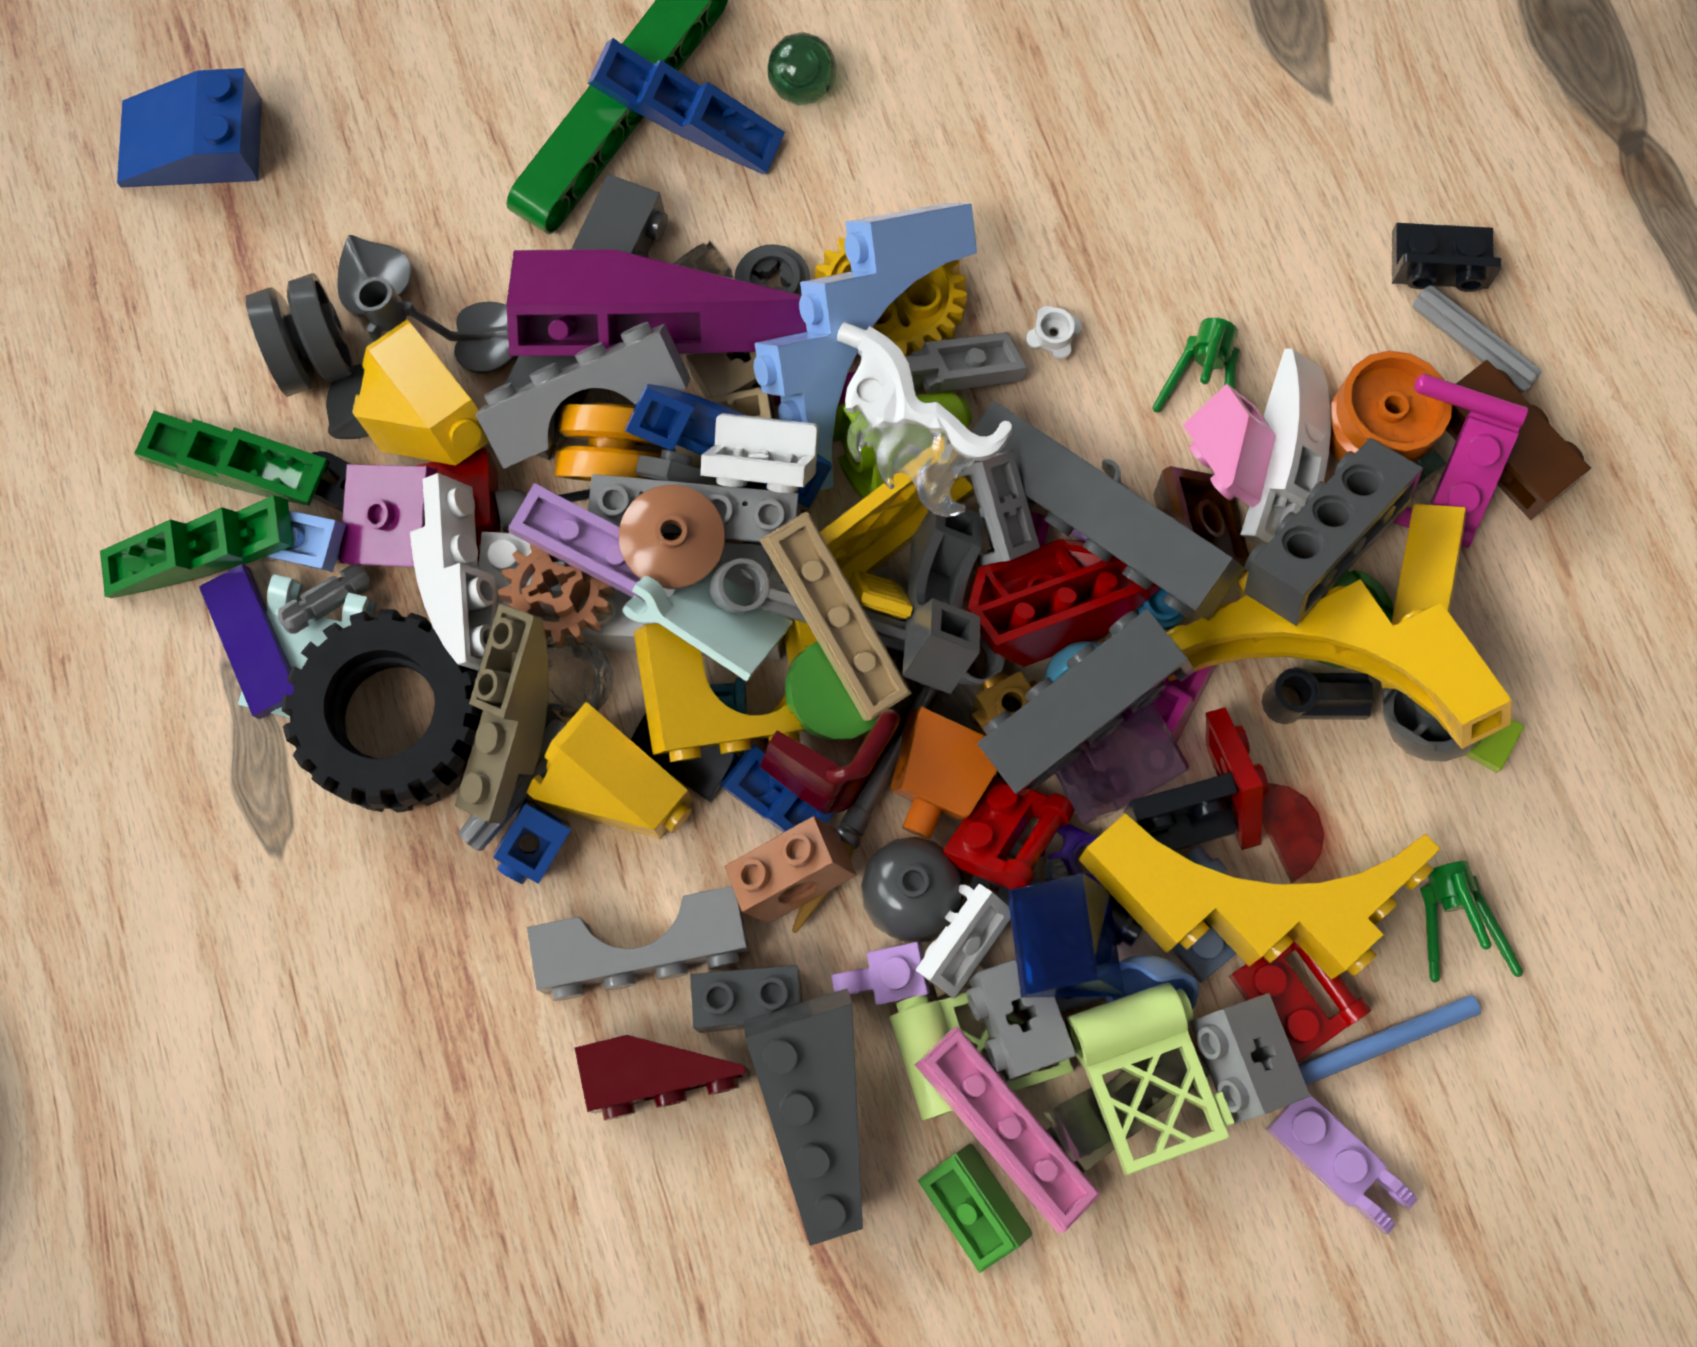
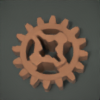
(539, 599)

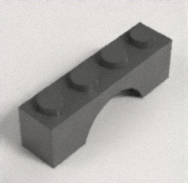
(939, 634)

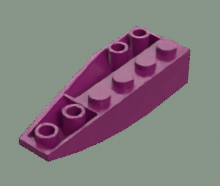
(594, 295)

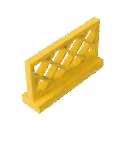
(881, 524)

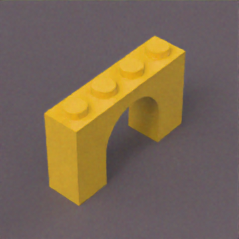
(684, 709)

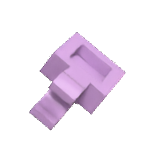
(889, 974)

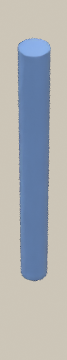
(1389, 1039)

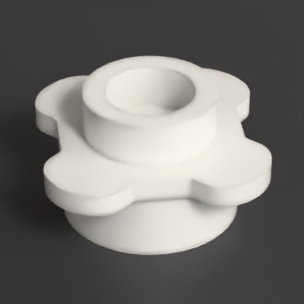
(1060, 320)

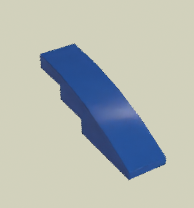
(686, 108)

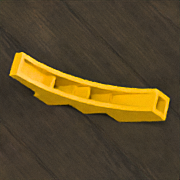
(1419, 656)
(1326, 919)

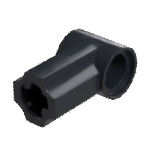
(1321, 696)

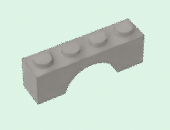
(524, 418)
(571, 957)

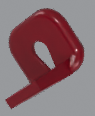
(819, 779)

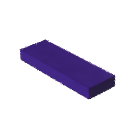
(248, 639)

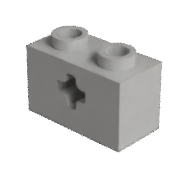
(1013, 1047)
(1250, 1058)

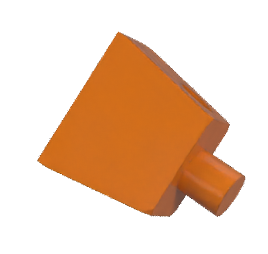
(939, 771)

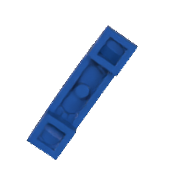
(689, 421)

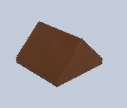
(1200, 507)

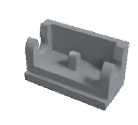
(1003, 508)

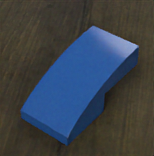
(765, 794)

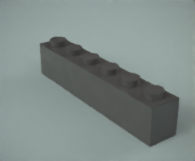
(620, 219)
(1116, 520)

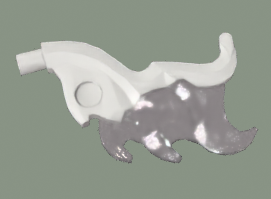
(905, 432)

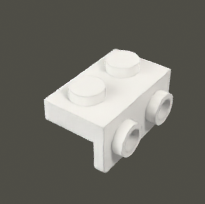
(763, 452)

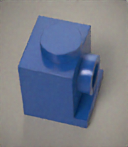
(551, 835)

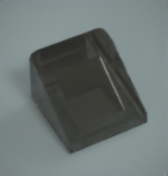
(1079, 1125)

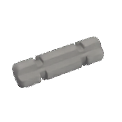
(323, 598)

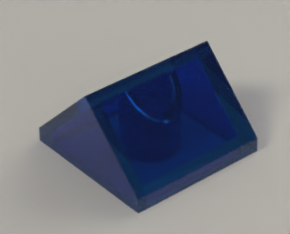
(1065, 939)

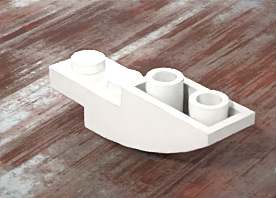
(1302, 425)
(447, 573)

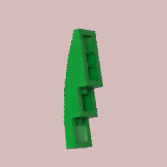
(231, 458)
(196, 549)

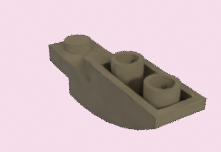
(514, 702)

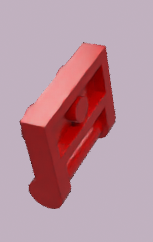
(994, 827)
(1299, 1013)

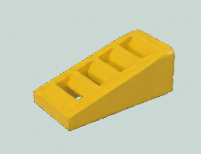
(880, 595)

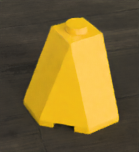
(414, 402)
(608, 779)

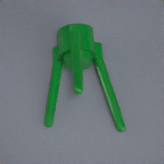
(1212, 349)
(1458, 890)

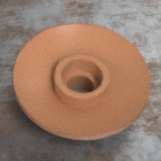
(678, 561)

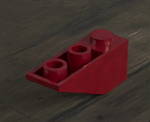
(638, 1070)

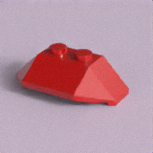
(1051, 600)

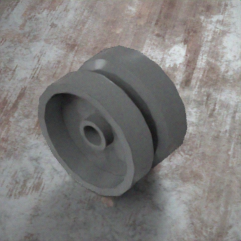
(299, 334)

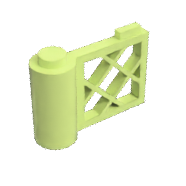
(922, 1025)
(1131, 1032)

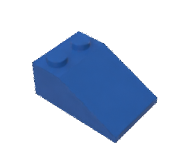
(192, 131)

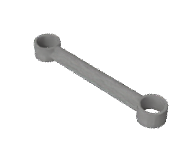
(777, 599)

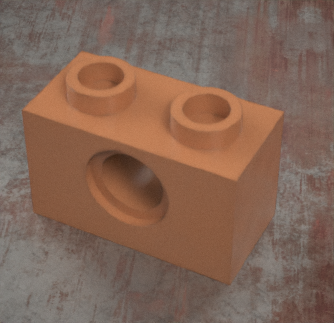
(790, 870)

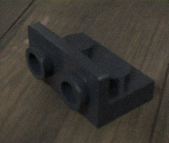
(1443, 256)
(1188, 813)

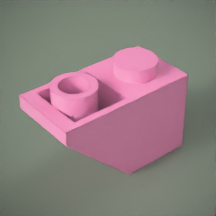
(1233, 442)

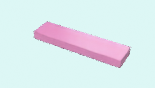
(1007, 1130)

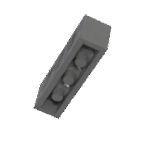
(1331, 530)

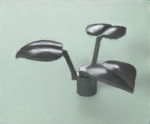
(371, 286)

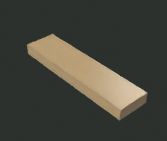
(835, 616)

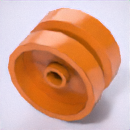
(1383, 405)

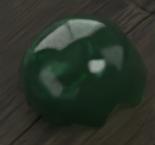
(801, 68)

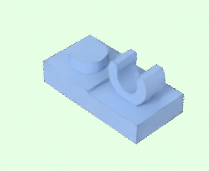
(315, 542)

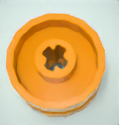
(609, 447)

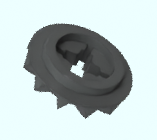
(766, 261)

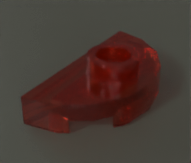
(1292, 829)

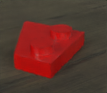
(1229, 753)

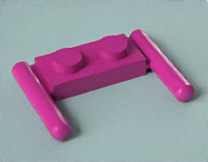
(1477, 453)

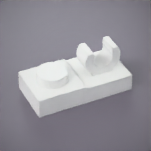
(966, 940)

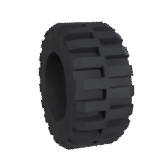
(329, 682)

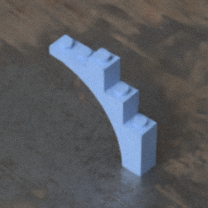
(885, 260)

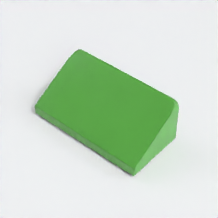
(975, 1207)

